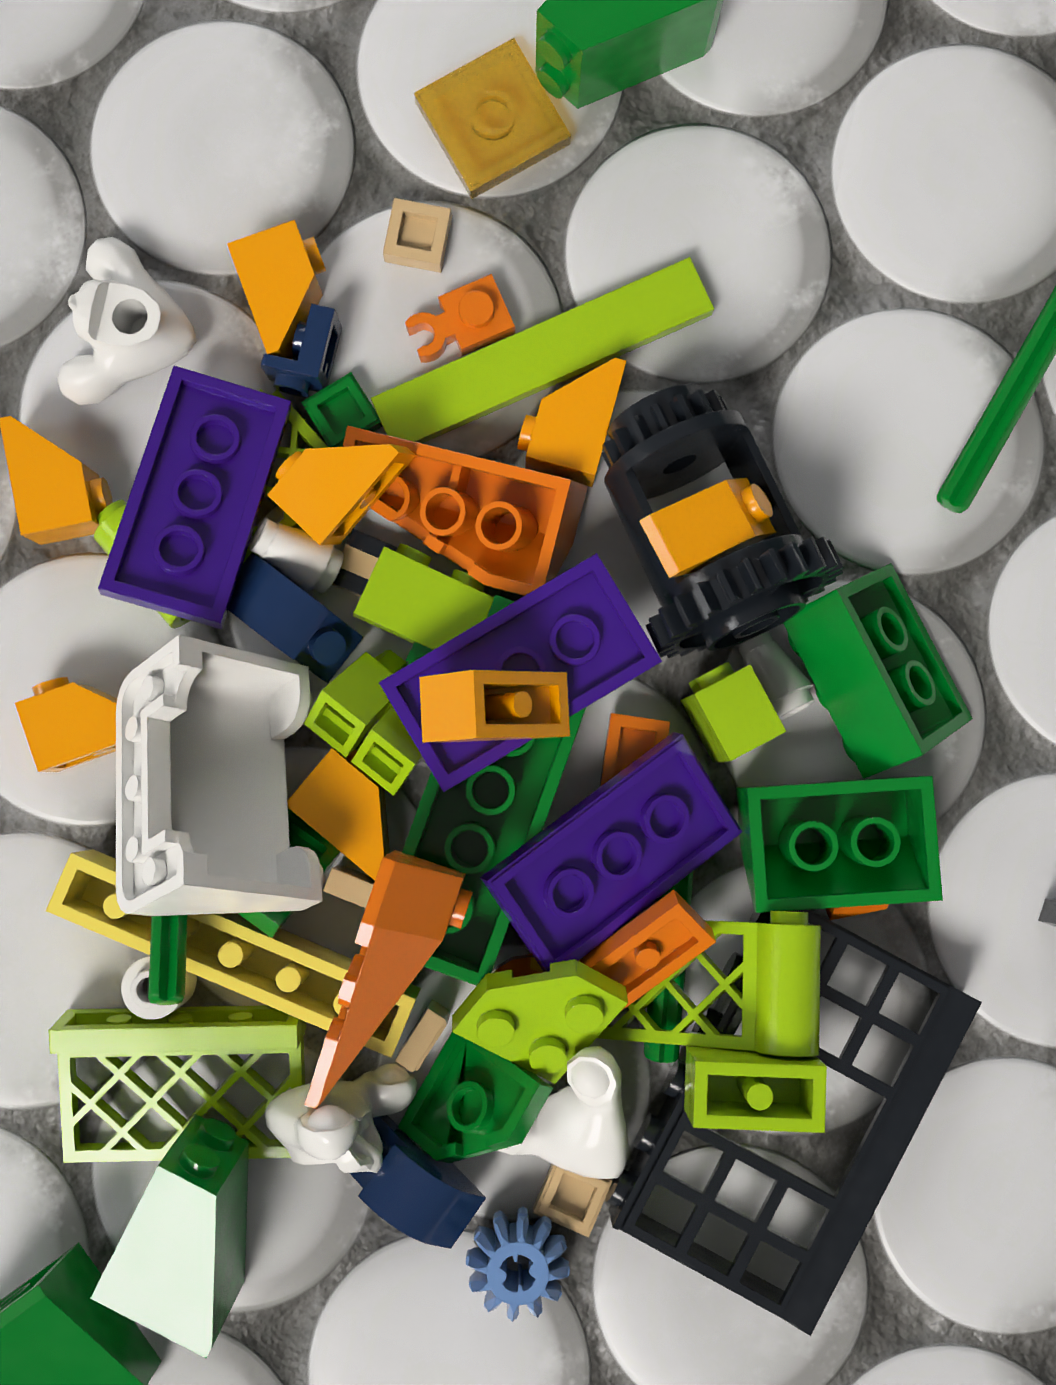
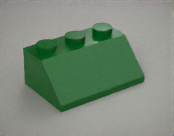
(877, 671)
(840, 843)

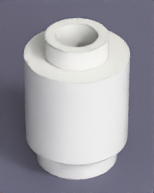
(135, 991)

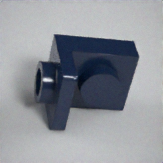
(316, 348)

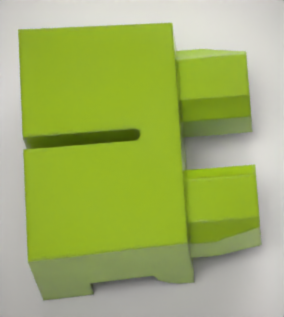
(354, 706)

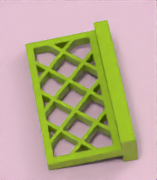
(185, 1031)

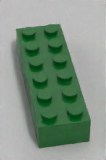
(478, 828)

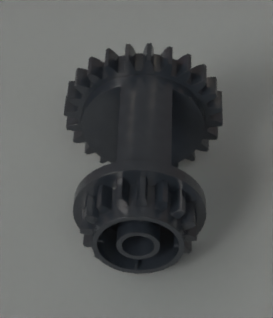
(669, 444)

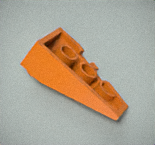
(482, 514)
(398, 935)

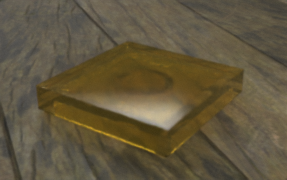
(492, 118)

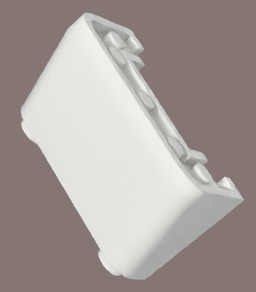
(208, 784)

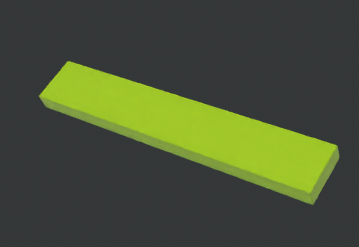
(544, 354)

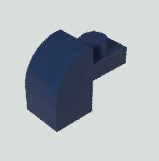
(291, 619)
(415, 1192)

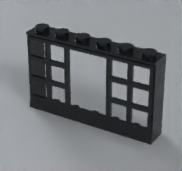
(864, 1179)

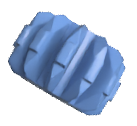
(524, 1285)

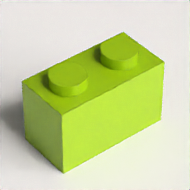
(419, 601)
(731, 712)
(754, 1091)

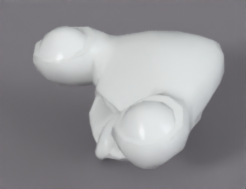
(127, 323)
(582, 1119)
(343, 1123)

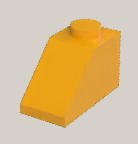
(278, 282)
(573, 425)
(336, 486)
(51, 489)
(709, 525)
(494, 706)
(67, 724)
(345, 810)

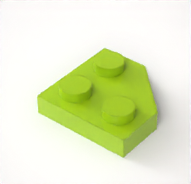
(540, 1016)

